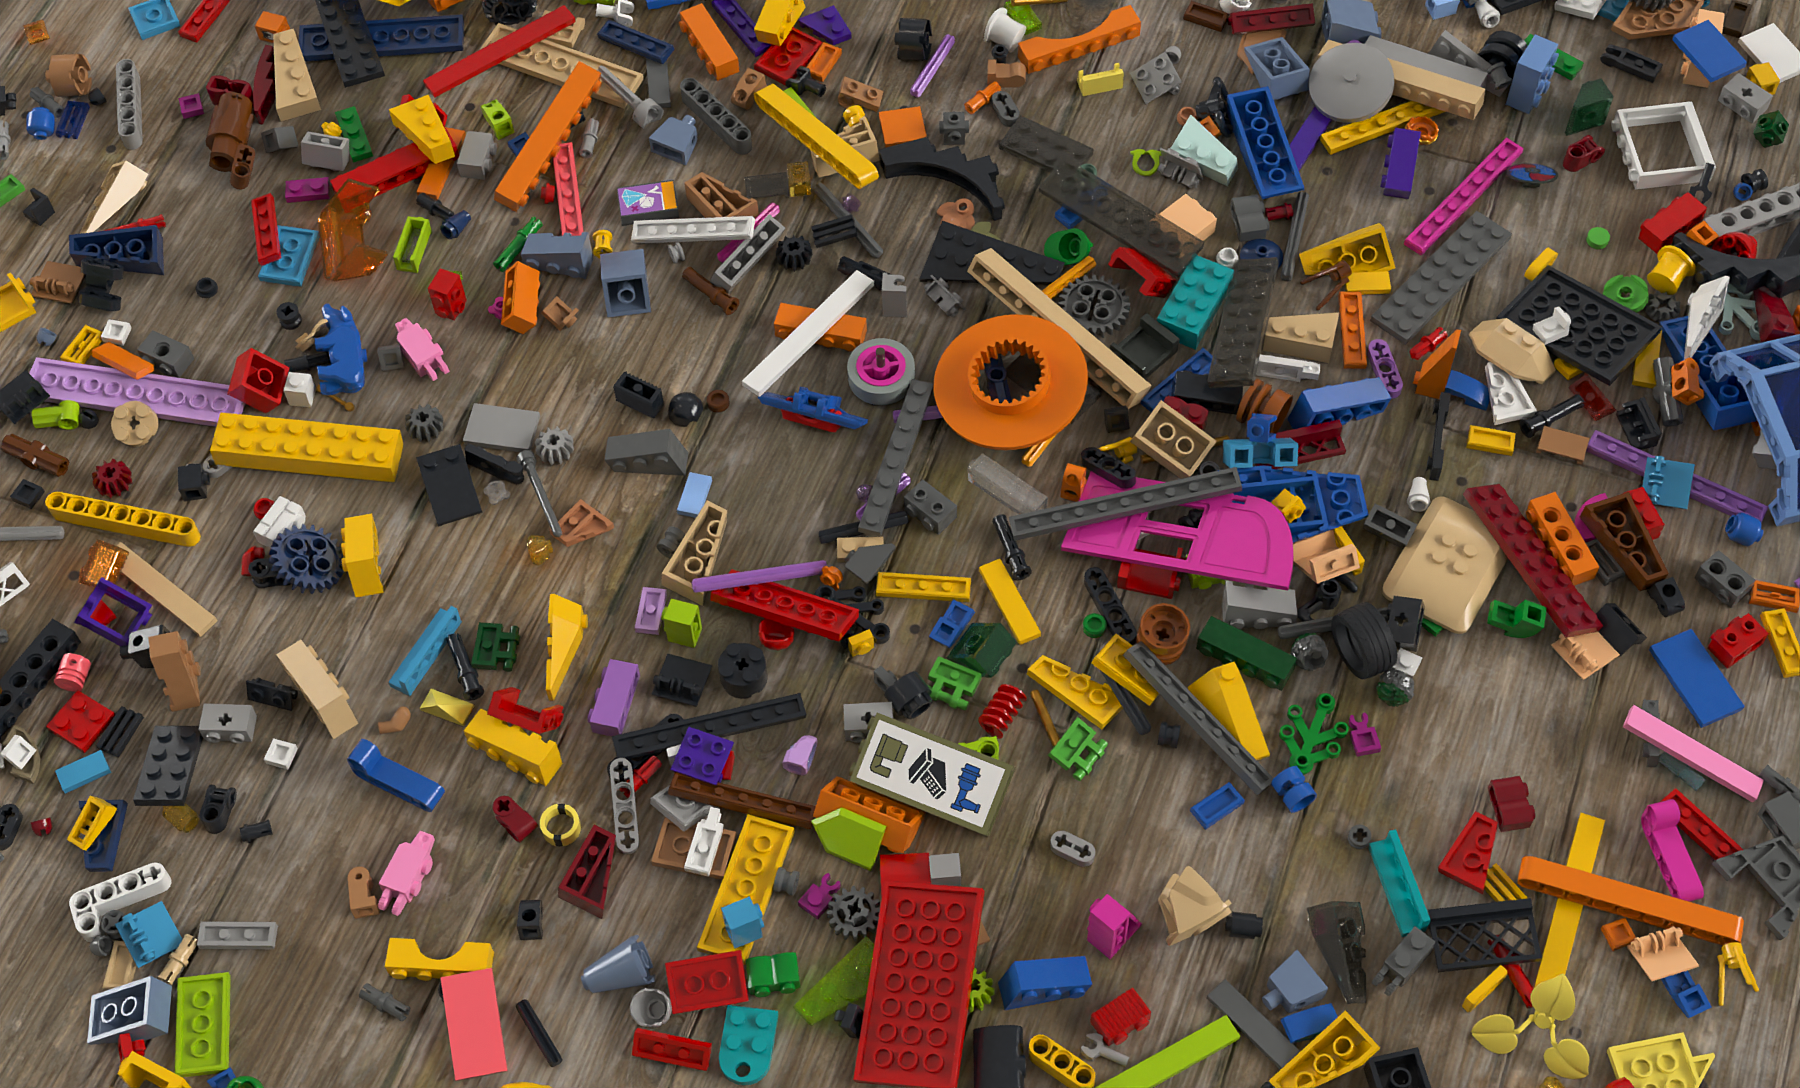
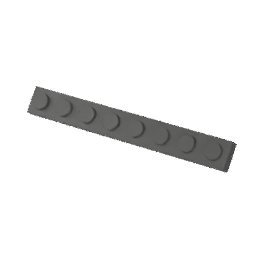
(896, 458)
(1199, 718)

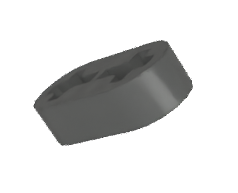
(1001, 110)

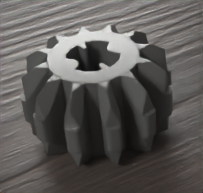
(424, 423)

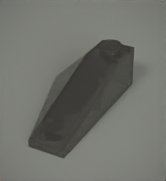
(1338, 933)

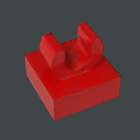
(125, 1046)

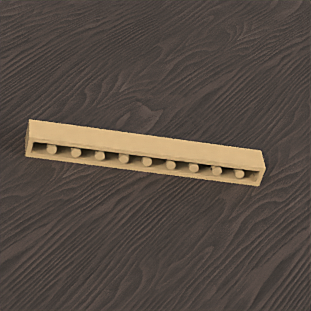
(1026, 299)

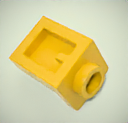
(1289, 505)

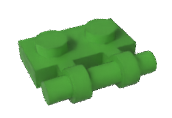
(956, 678)
(1073, 743)

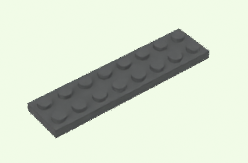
(1441, 277)

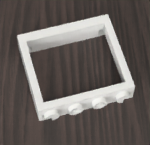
(1656, 114)

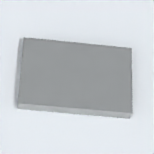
(501, 428)

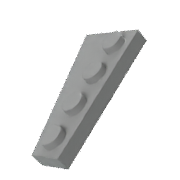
(1454, 50)

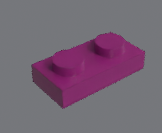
(307, 189)

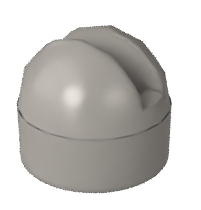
(1174, 54)

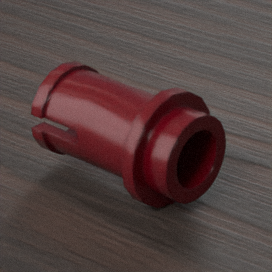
(1279, 212)

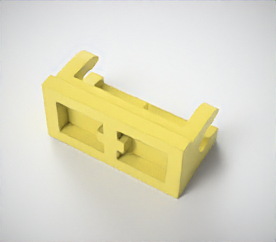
(1101, 81)

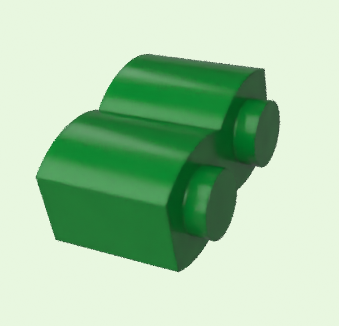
(773, 974)

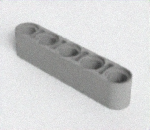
(129, 104)

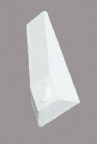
(1703, 312)

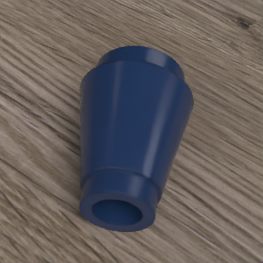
(455, 224)

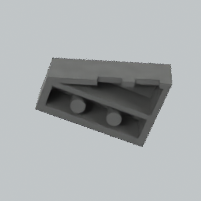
(647, 453)

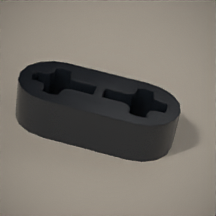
(9, 827)

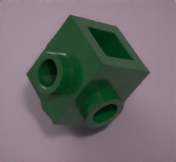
(1771, 129)

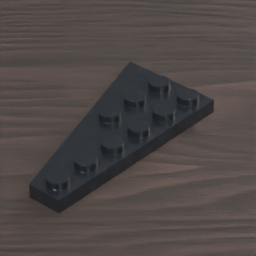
(957, 246)

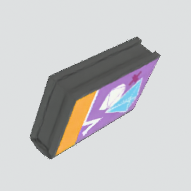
(647, 202)

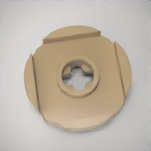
(125, 414)

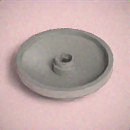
(1351, 82)

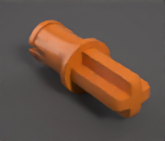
(982, 97)

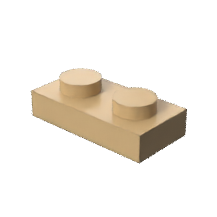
(846, 545)

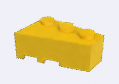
(423, 126)

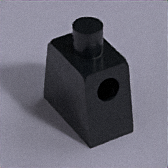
(139, 645)

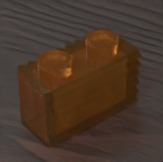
(104, 561)

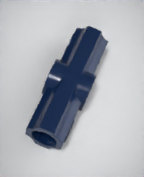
(997, 388)

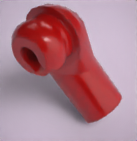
(249, 556)

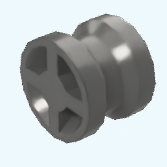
(786, 881)
(108, 924)

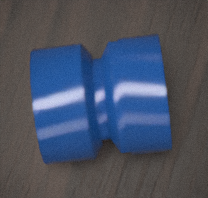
(1292, 786)

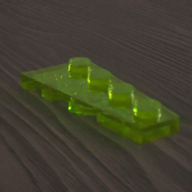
(840, 986)

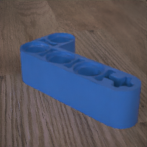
(392, 777)

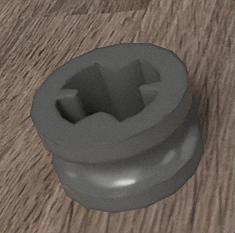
(1365, 831)

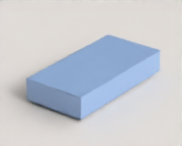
(694, 494)

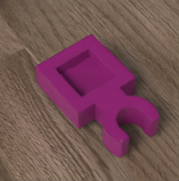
(1363, 739)
(816, 898)

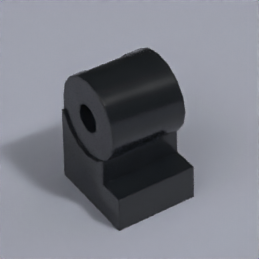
(1667, 597)
(530, 920)

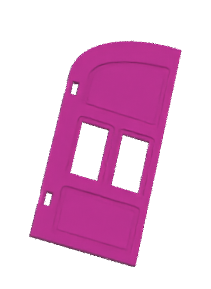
(1231, 543)

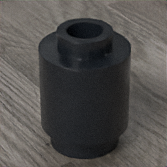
(1244, 925)

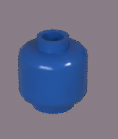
(40, 123)
(1744, 529)

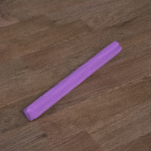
(758, 576)

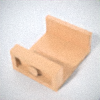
(1321, 557)

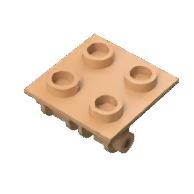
(1585, 652)
(1662, 954)

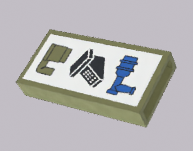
(932, 773)

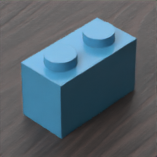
(743, 922)

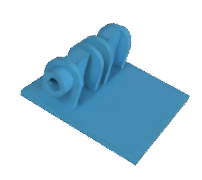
(1668, 482)
(149, 934)

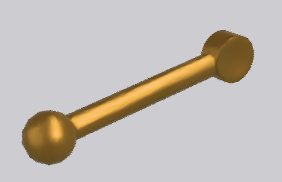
(348, 406)

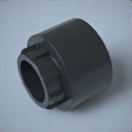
(909, 695)

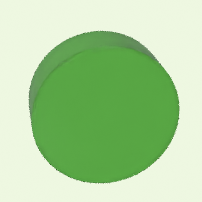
(1598, 238)

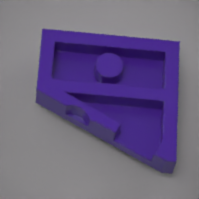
(827, 25)

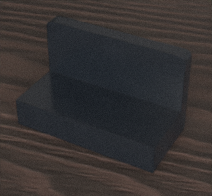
(1618, 628)

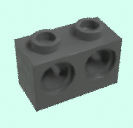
(1726, 576)

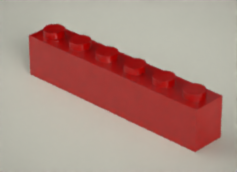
(392, 169)

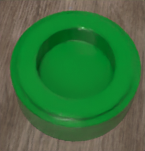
(1094, 625)

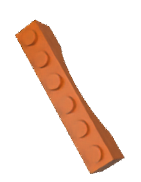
(1043, 52)

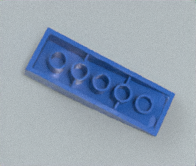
(1263, 142)
(1724, 402)

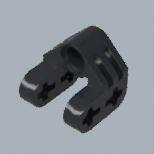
(99, 282)

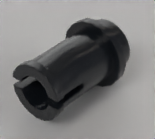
(1000, 53)
(255, 831)

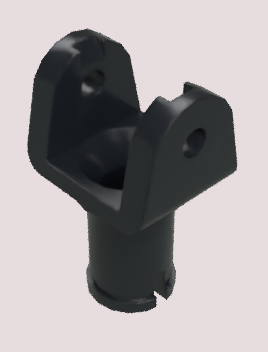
(805, 83)

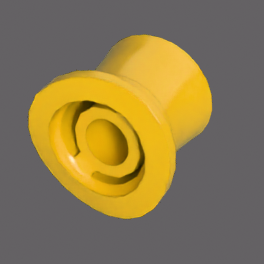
(1670, 270)

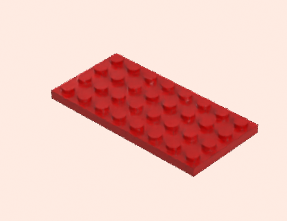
(919, 985)

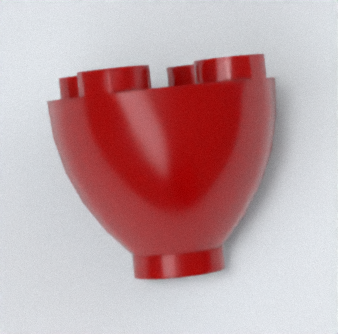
(1736, 244)

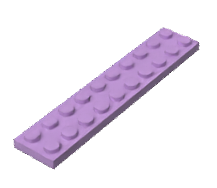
(107, 388)

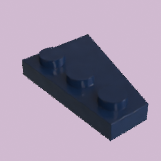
(103, 851)

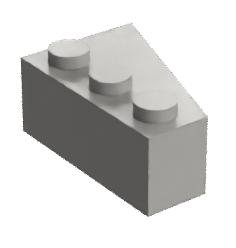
(1257, 607)

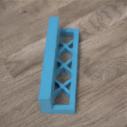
(425, 651)

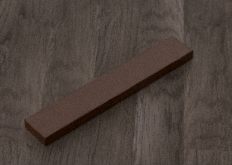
(743, 800)

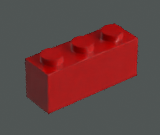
(1678, 217)

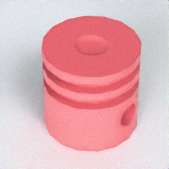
(72, 675)

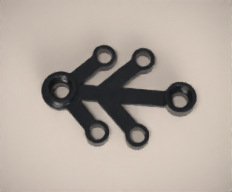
(836, 596)

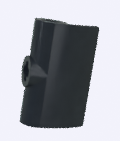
(999, 1057)

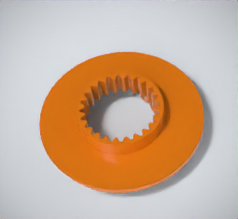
(1020, 422)

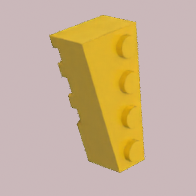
(514, 747)

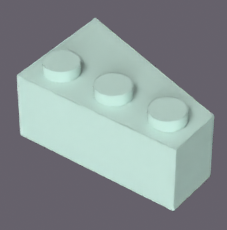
(1212, 156)

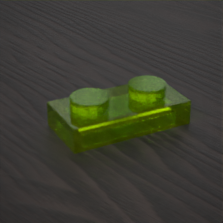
(1025, 16)

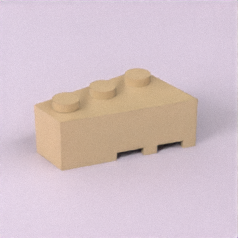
(860, 138)

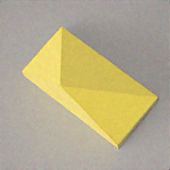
(447, 707)

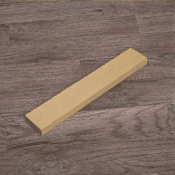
(166, 594)

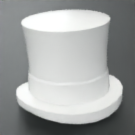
(1004, 30)

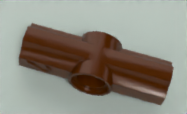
(35, 455)

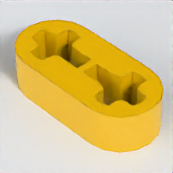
(1546, 258)

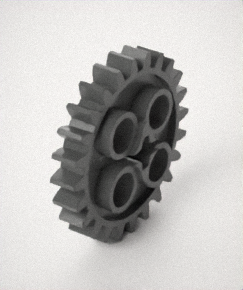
(1113, 311)

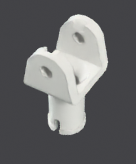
(617, 12)

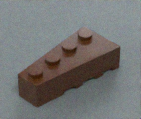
(1626, 539)

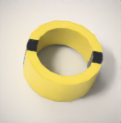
(564, 839)

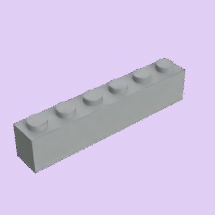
(1428, 62)

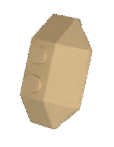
(1513, 350)

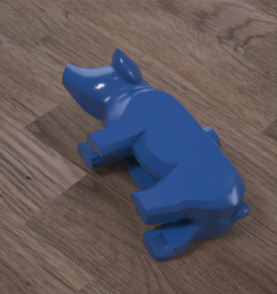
(345, 353)

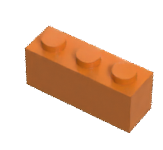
(520, 297)

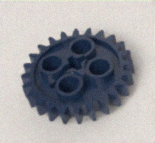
(287, 559)

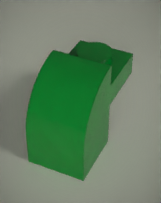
(1518, 621)

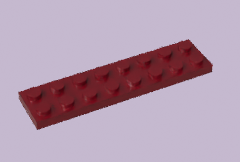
(1532, 560)

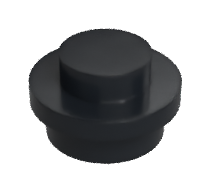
(206, 288)

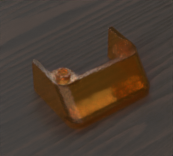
(342, 233)

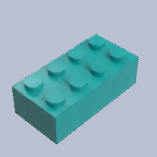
(1195, 300)

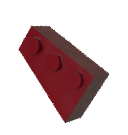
(589, 873)

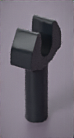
(1702, 186)

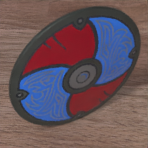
(1532, 174)

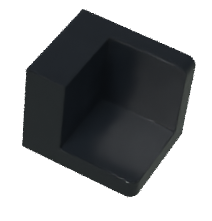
(39, 209)

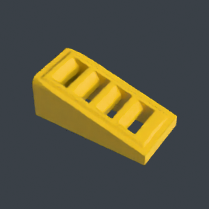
(95, 808)

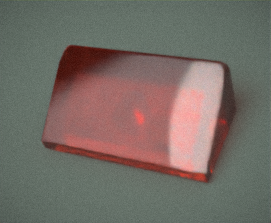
(1594, 400)

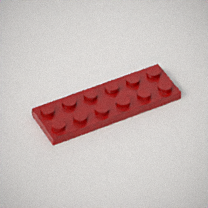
(790, 608)

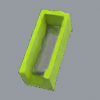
(412, 244)

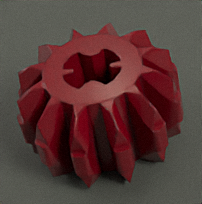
(112, 478)

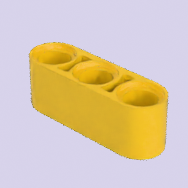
(1056, 1053)

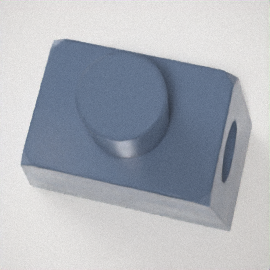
(675, 139)
(1294, 985)

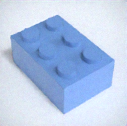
(1533, 74)

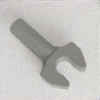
(1101, 1050)

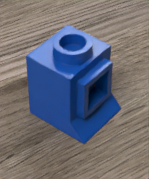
(1259, 427)

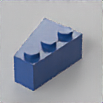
(1044, 981)

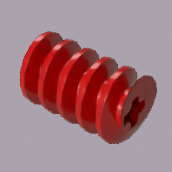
(1001, 709)

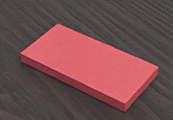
(474, 1024)

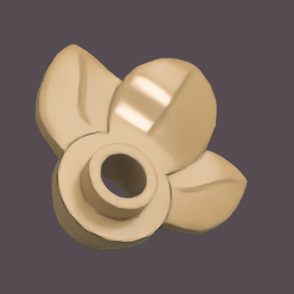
(306, 340)

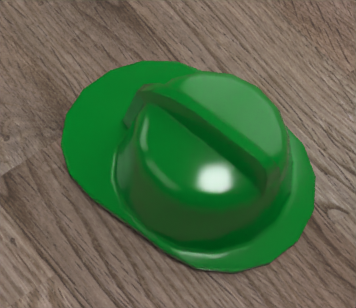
(1068, 246)

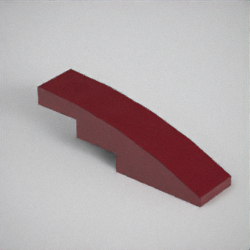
(264, 84)

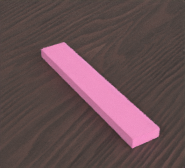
(1693, 753)

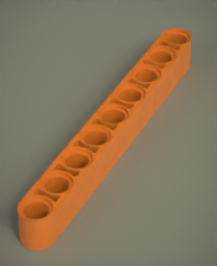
(1629, 901)

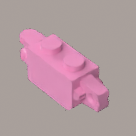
(419, 349)
(406, 871)

